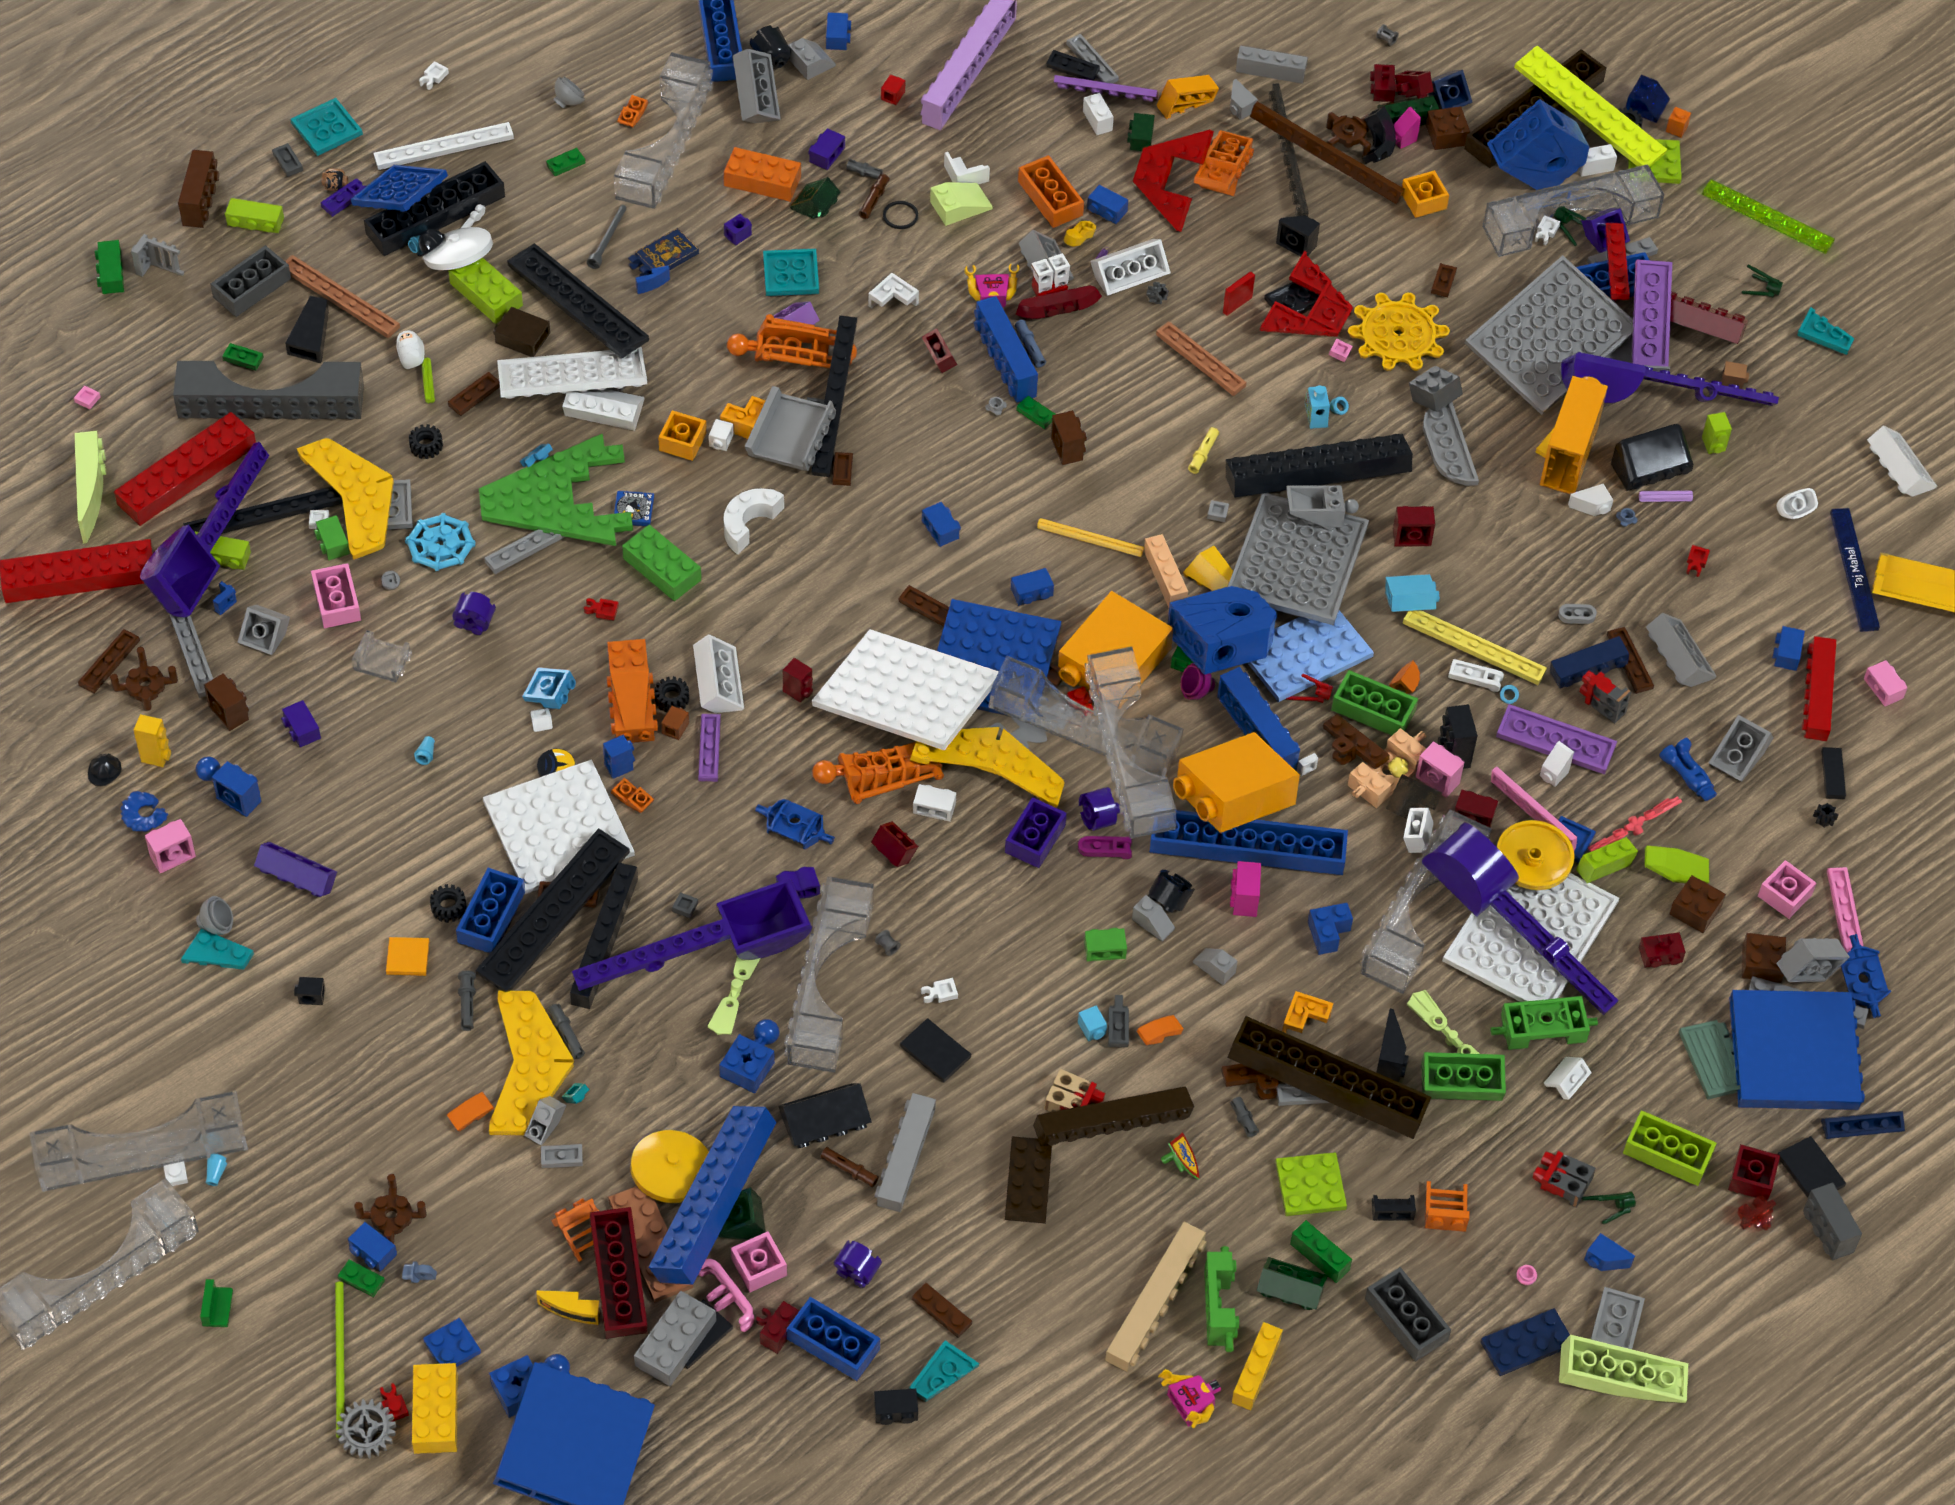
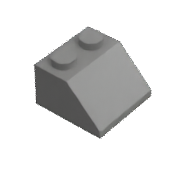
(809, 58)
(263, 629)

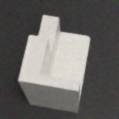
(959, 172)
(892, 287)

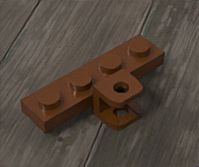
(1352, 742)
(1240, 1074)

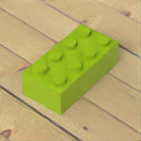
(486, 289)
(1669, 1148)

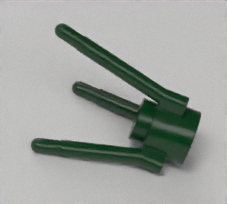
(1564, 216)
(1774, 285)
(1622, 1200)

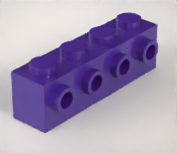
(295, 869)

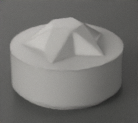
(390, 580)

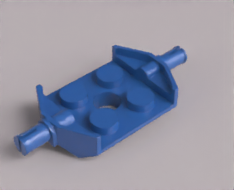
(806, 831)
(1866, 962)

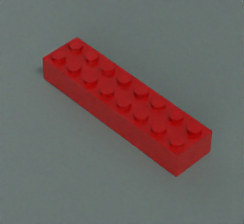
(185, 468)
(74, 571)

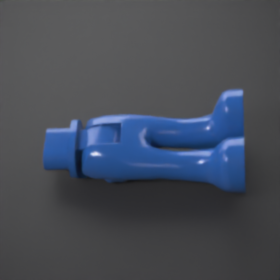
(1693, 776)

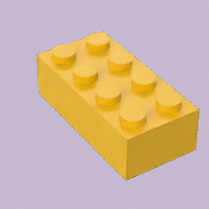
(434, 1408)

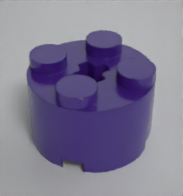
(473, 612)
(1098, 809)
(857, 1263)

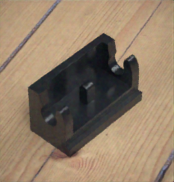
(1393, 1209)

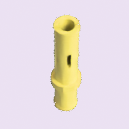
(1200, 456)

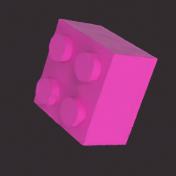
(1245, 888)

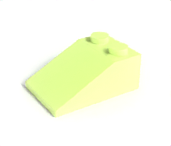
(958, 201)

